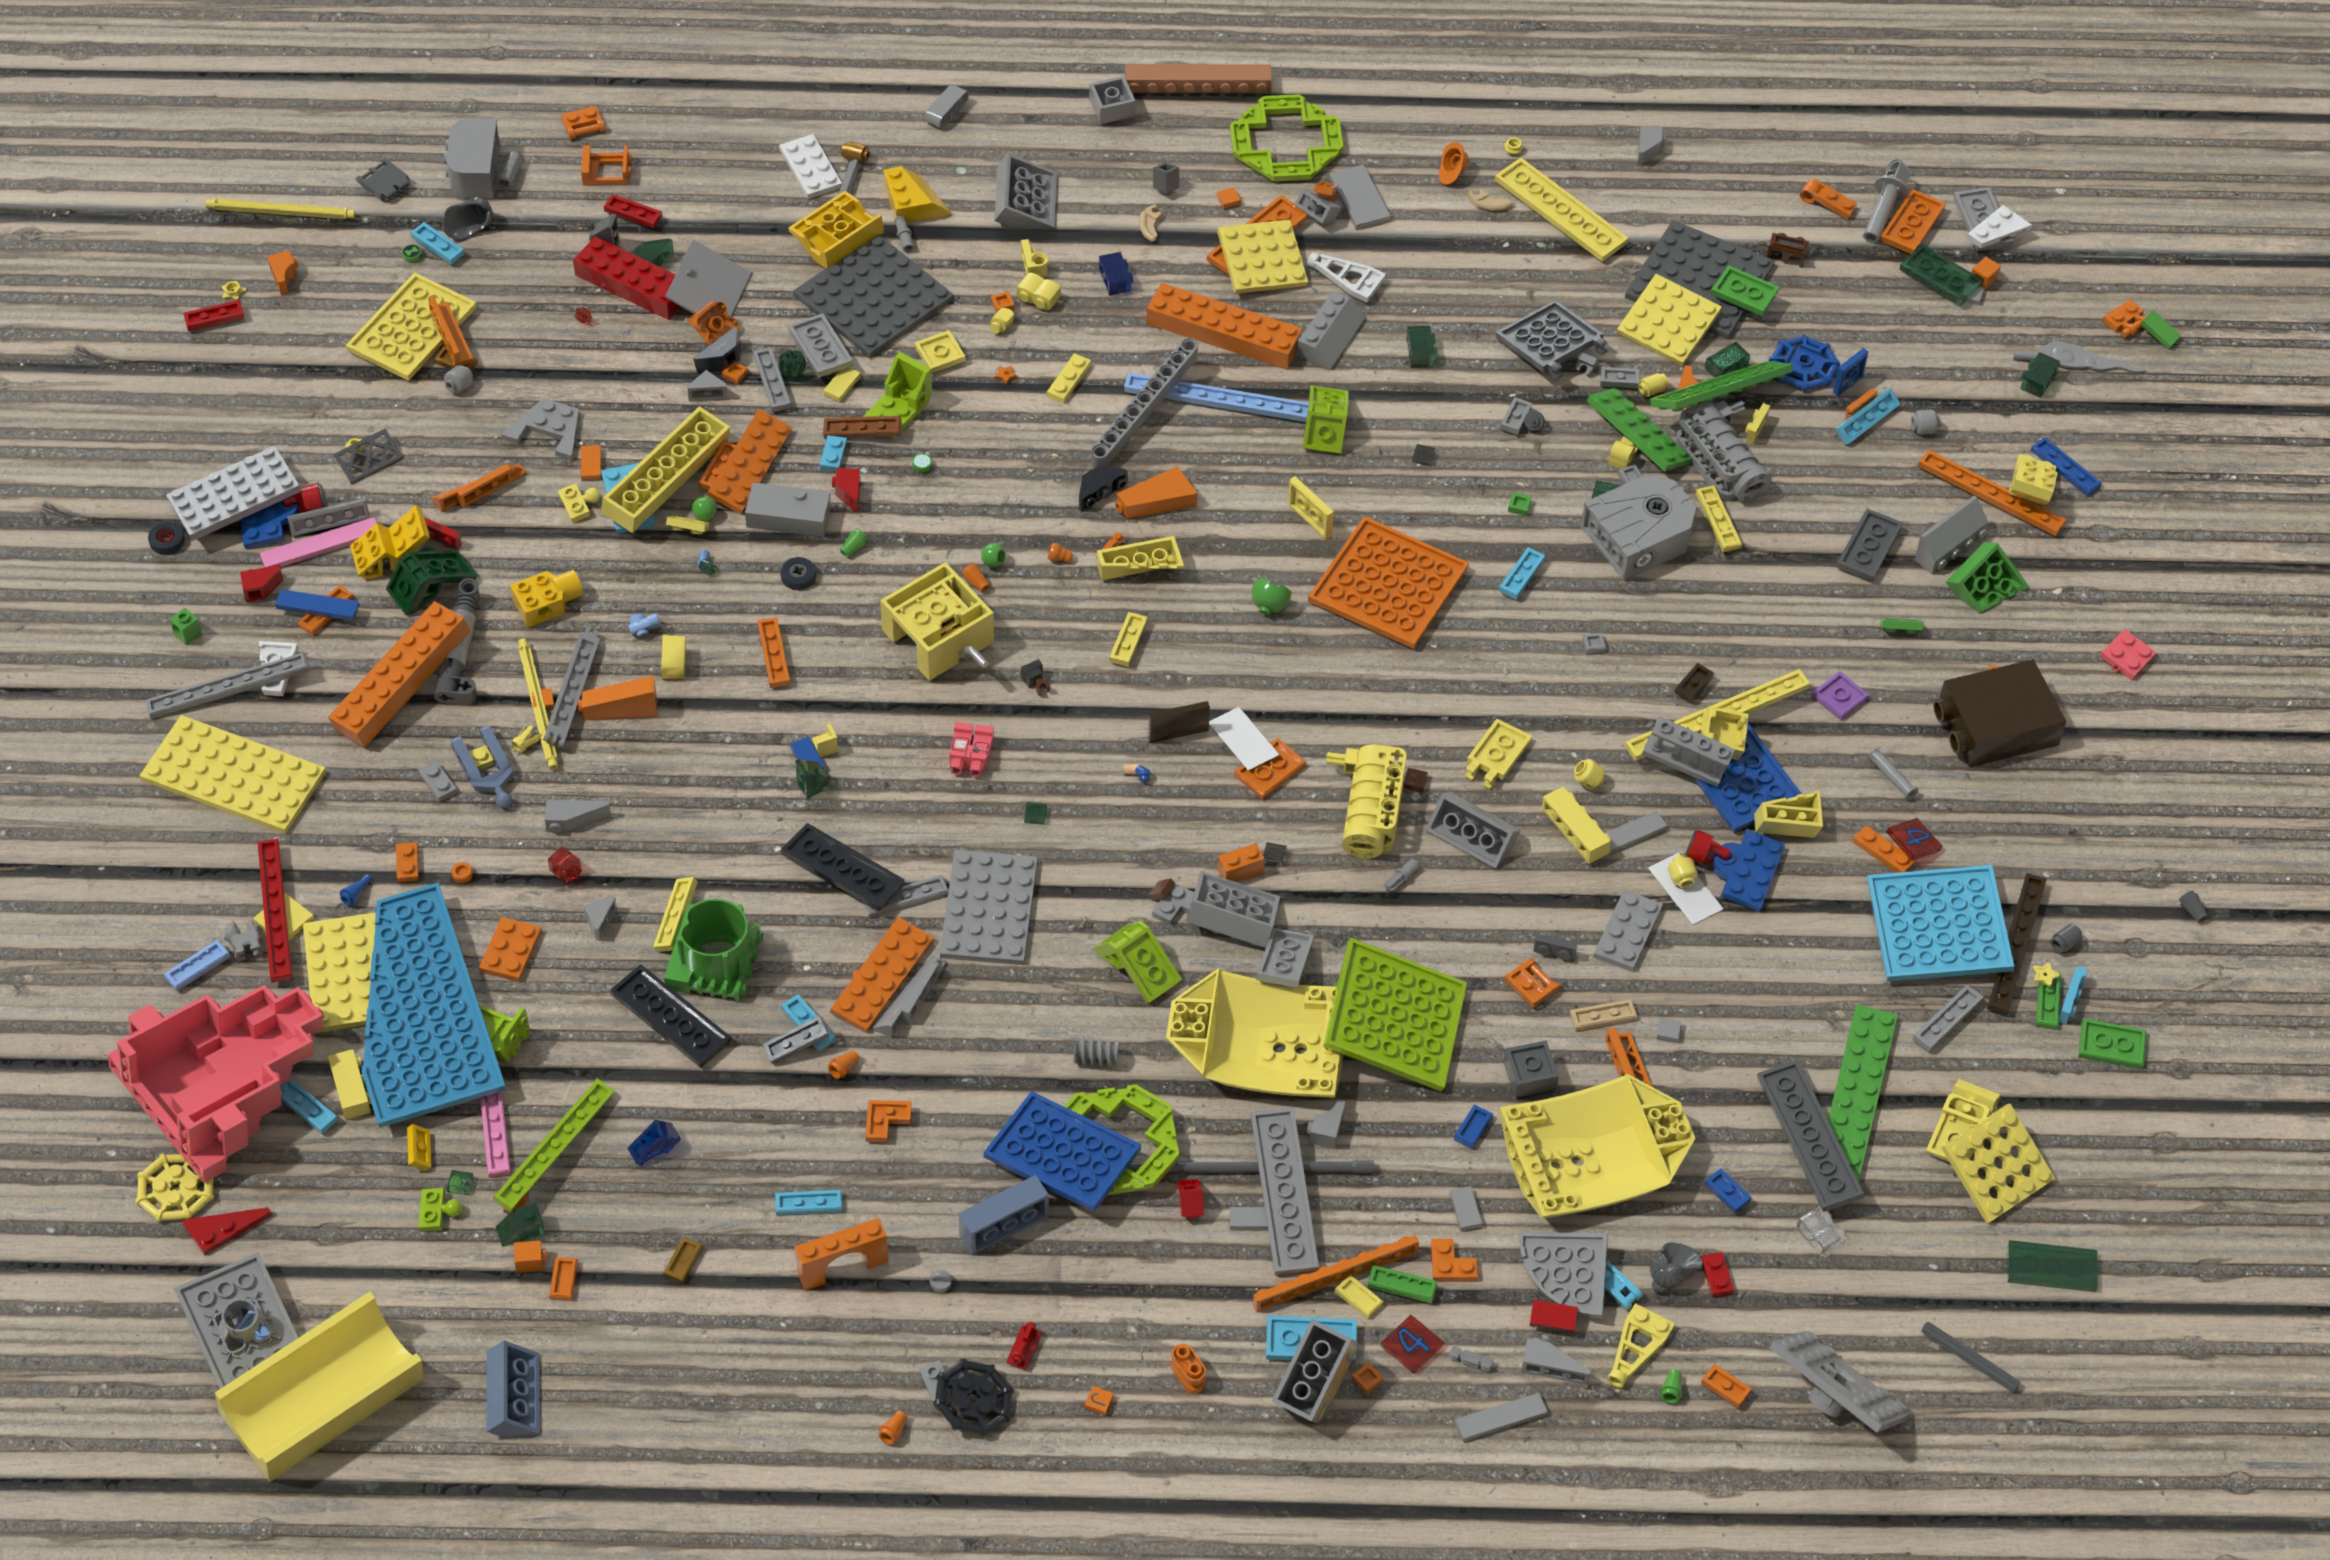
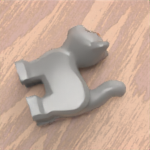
(244, 942)

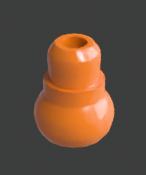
(1058, 553)

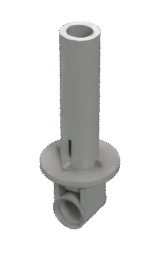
(1891, 188)

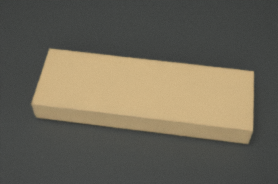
(1603, 1015)

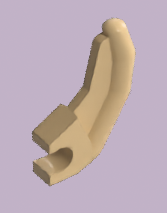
(1485, 202)
(1147, 222)

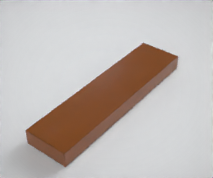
(862, 426)

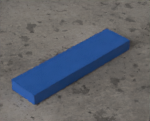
(2066, 466)
(317, 605)

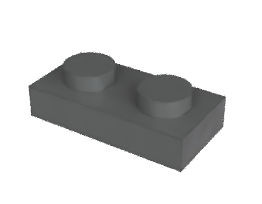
(1555, 947)

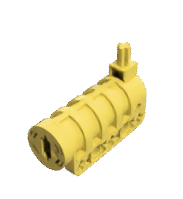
(1370, 798)

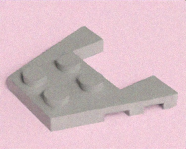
(550, 420)

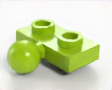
(433, 1208)

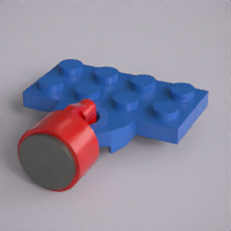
(267, 524)
(1744, 866)

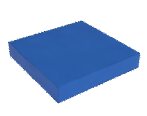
(1850, 372)

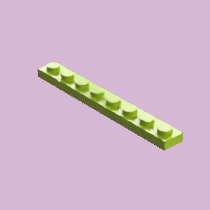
(553, 1145)

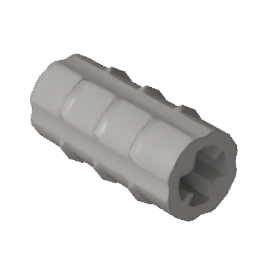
(509, 170)

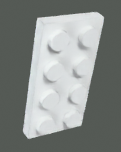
(810, 166)

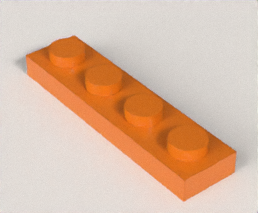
(773, 652)

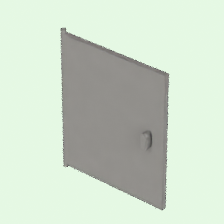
(707, 279)

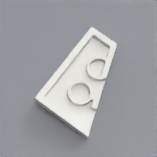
(1997, 226)
(271, 652)

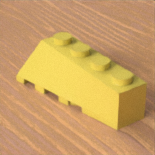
(1139, 558)

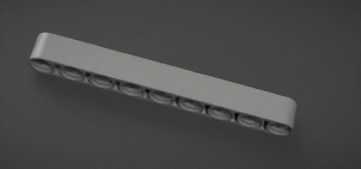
(1137, 411)

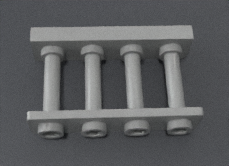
(1688, 751)

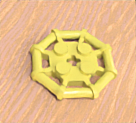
(162, 1188)

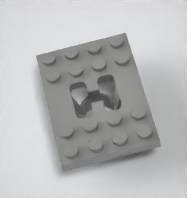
(224, 1295)
(1849, 1390)

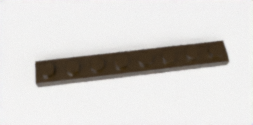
(2018, 939)

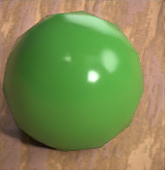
(704, 508)
(993, 555)

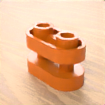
(1188, 1368)

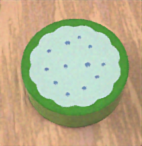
(922, 463)

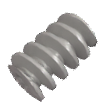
(1096, 1052)

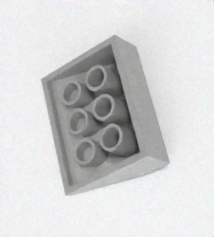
(1025, 194)
(1233, 909)

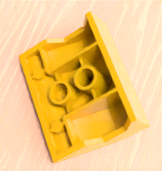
(836, 229)

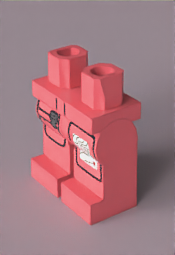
(968, 755)

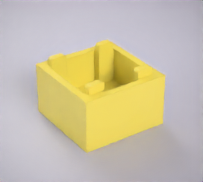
(1726, 727)

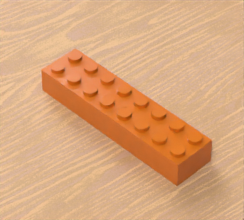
(1223, 325)
(399, 674)

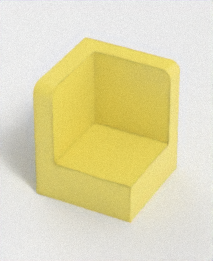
(826, 743)

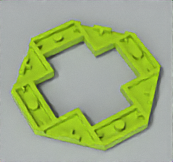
(1261, 159)
(1160, 1133)

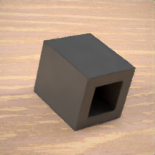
(1166, 177)

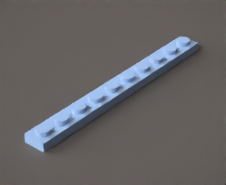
(1226, 398)

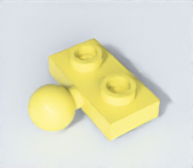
(576, 503)

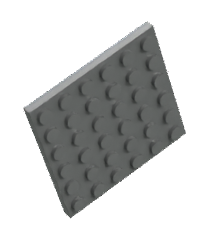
(1697, 263)
(873, 295)

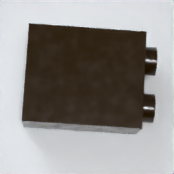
(2000, 713)

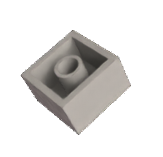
(1112, 99)

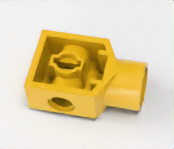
(545, 595)

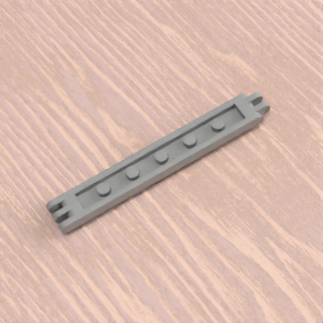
(572, 687)

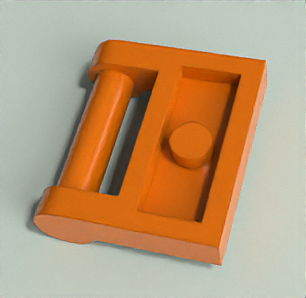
(582, 122)
(1527, 986)

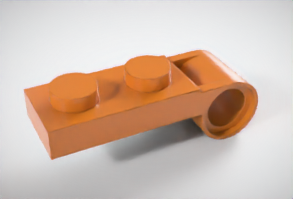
(1828, 197)

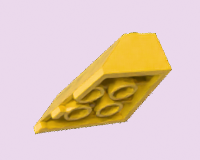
(912, 196)

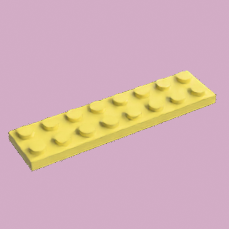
(1561, 209)

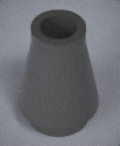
(2192, 904)

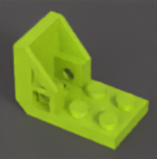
(906, 390)
(1326, 419)
(1142, 957)

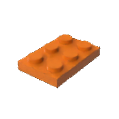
(510, 949)

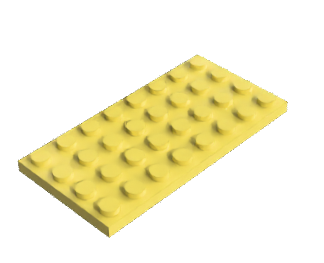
(233, 774)

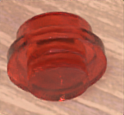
(583, 315)

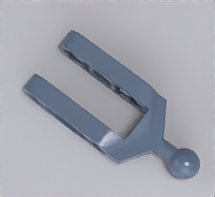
(492, 782)

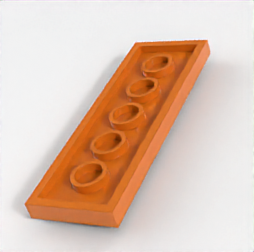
(1277, 210)
(749, 460)
(881, 974)

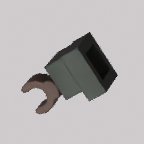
(1032, 676)

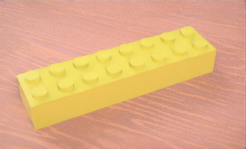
(665, 469)

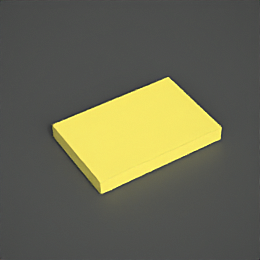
(1310, 507)

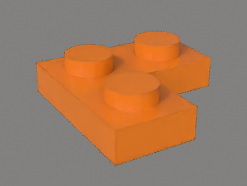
(881, 1114)
(1450, 1269)

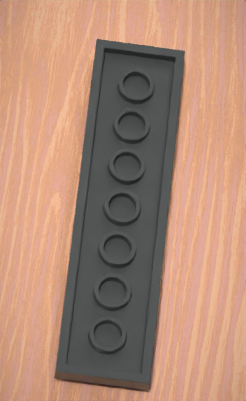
(1810, 1136)

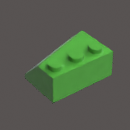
(1986, 578)

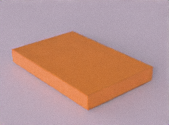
(1272, 773)

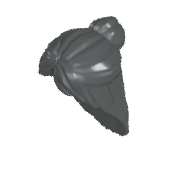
(467, 218)
(1673, 1265)

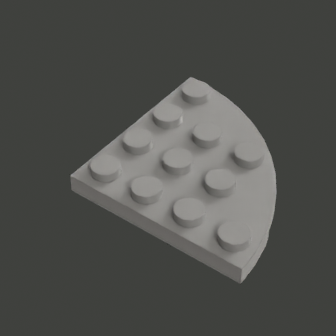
(1568, 1268)

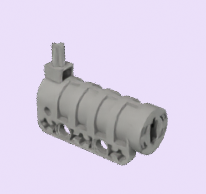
(1723, 451)

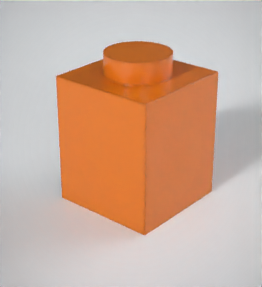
(1988, 271)
(529, 1256)

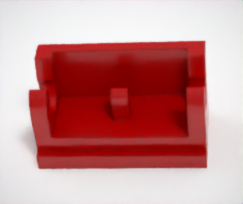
(1553, 1315)

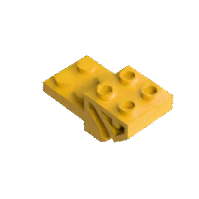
(389, 543)

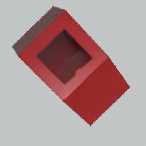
(260, 582)

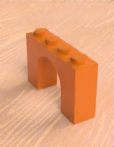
(817, 1254)

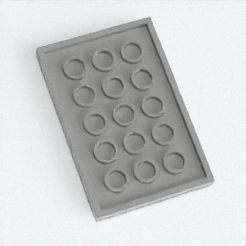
(233, 493)
(988, 907)

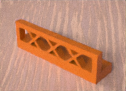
(450, 332)
(1620, 1055)

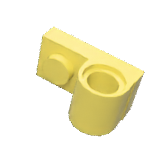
(1033, 262)
(1622, 453)

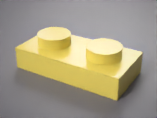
(1759, 419)
(680, 523)

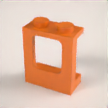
(591, 164)

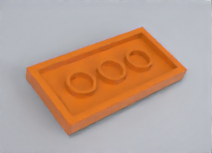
(1912, 221)

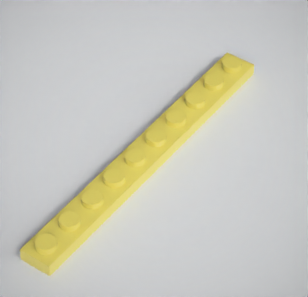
(1745, 703)

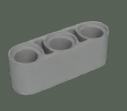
(946, 106)

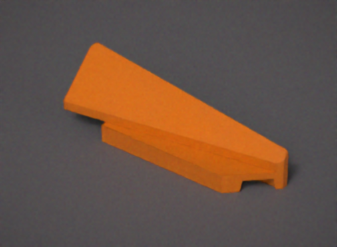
(477, 489)

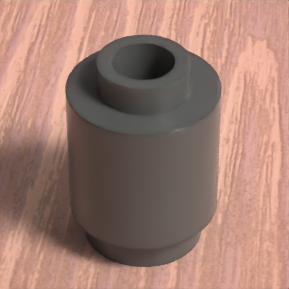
(2066, 938)

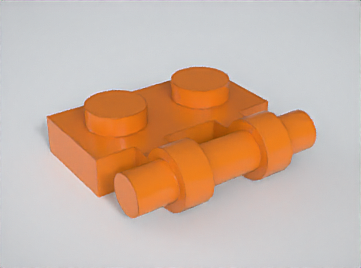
(2123, 316)

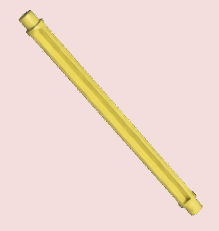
(280, 208)
(539, 711)

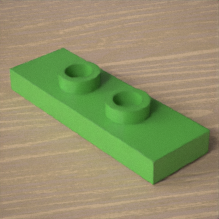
(1402, 1284)

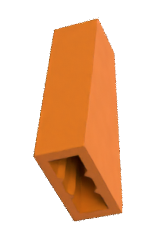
(1157, 495)
(620, 700)

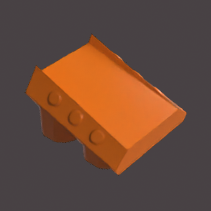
(712, 321)

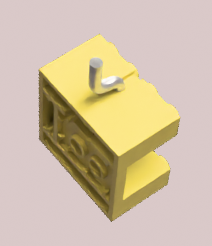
(922, 612)

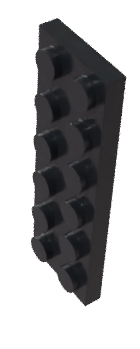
(843, 866)
(670, 1015)

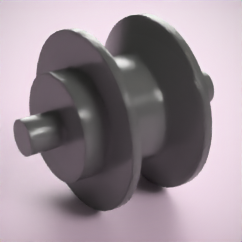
(1534, 420)

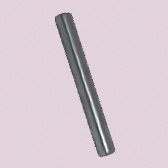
(1971, 1356)

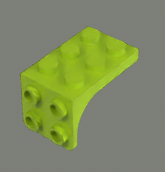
(506, 1032)

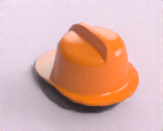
(1453, 163)

